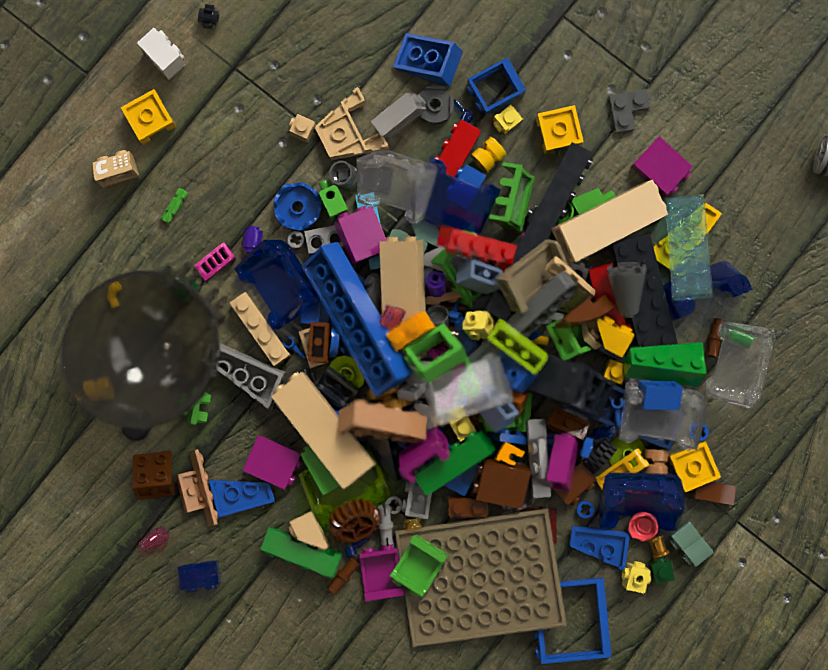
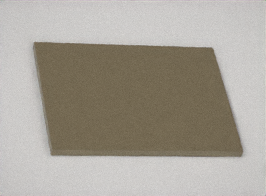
(493, 582)

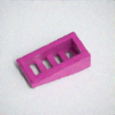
(216, 251)

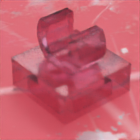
(392, 316)

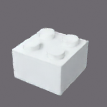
(161, 53)

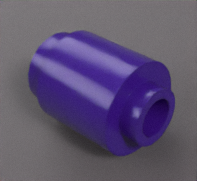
(251, 238)
(436, 284)

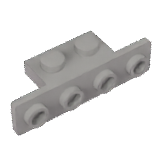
(538, 457)

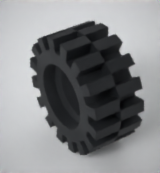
(599, 456)

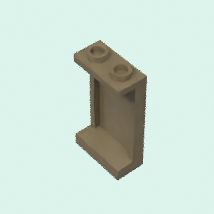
(529, 275)

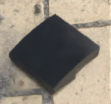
(336, 389)

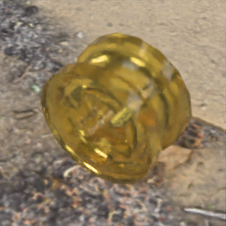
(413, 523)

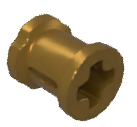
(658, 546)

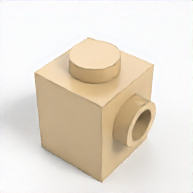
(302, 128)

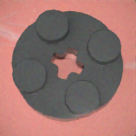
(443, 97)

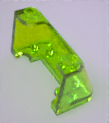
(369, 486)

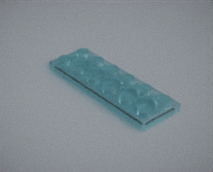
(688, 247)

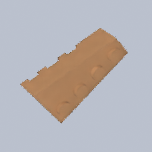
(382, 422)

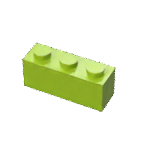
(517, 346)

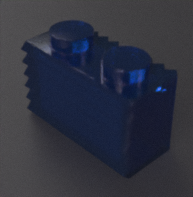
(199, 575)

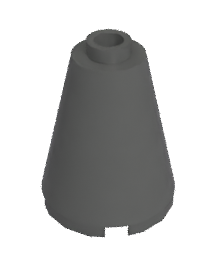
(627, 286)

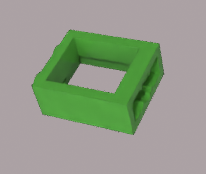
(571, 346)
(442, 364)

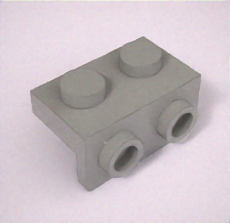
(417, 502)

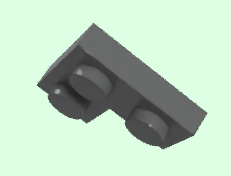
(622, 107)

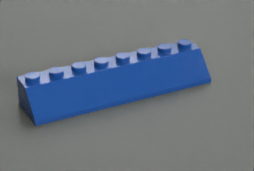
(356, 319)

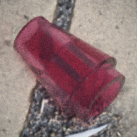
(155, 538)

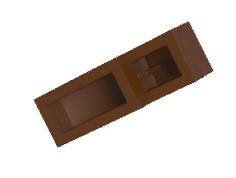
(585, 312)

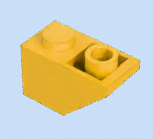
(614, 337)

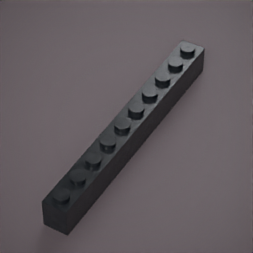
(546, 216)

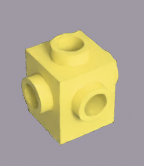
(478, 324)
(636, 577)

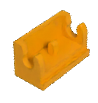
(505, 451)

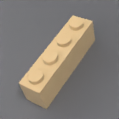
(260, 329)

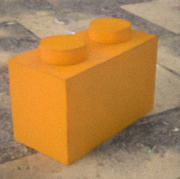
(410, 330)

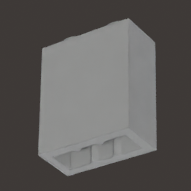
(399, 114)

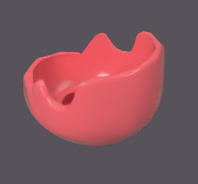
(643, 526)

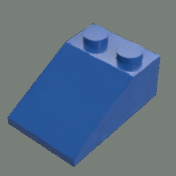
(428, 58)

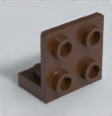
(153, 475)

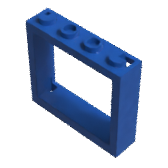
(605, 651)

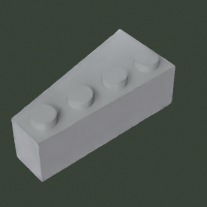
(250, 374)

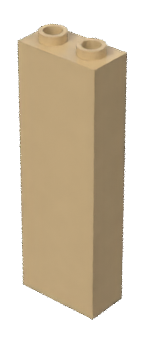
(610, 221)
(403, 277)
(318, 426)

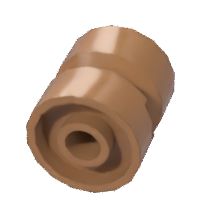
(657, 461)

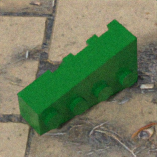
(667, 363)
(461, 458)
(295, 551)

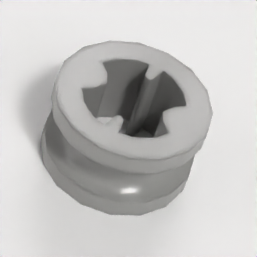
(298, 234)
(398, 508)

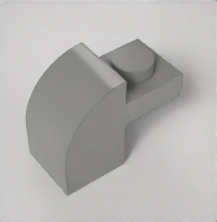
(414, 387)

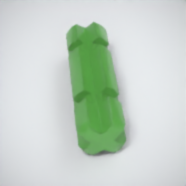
(174, 205)

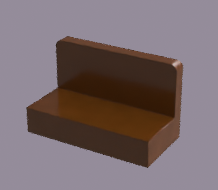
(564, 422)

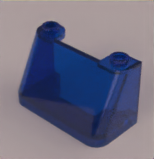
(459, 203)
(722, 275)
(279, 281)
(642, 492)

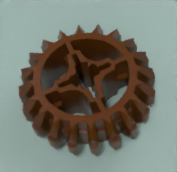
(354, 521)

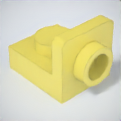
(507, 119)
(462, 427)

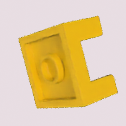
(147, 116)
(559, 128)
(694, 466)

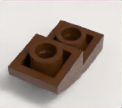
(716, 493)

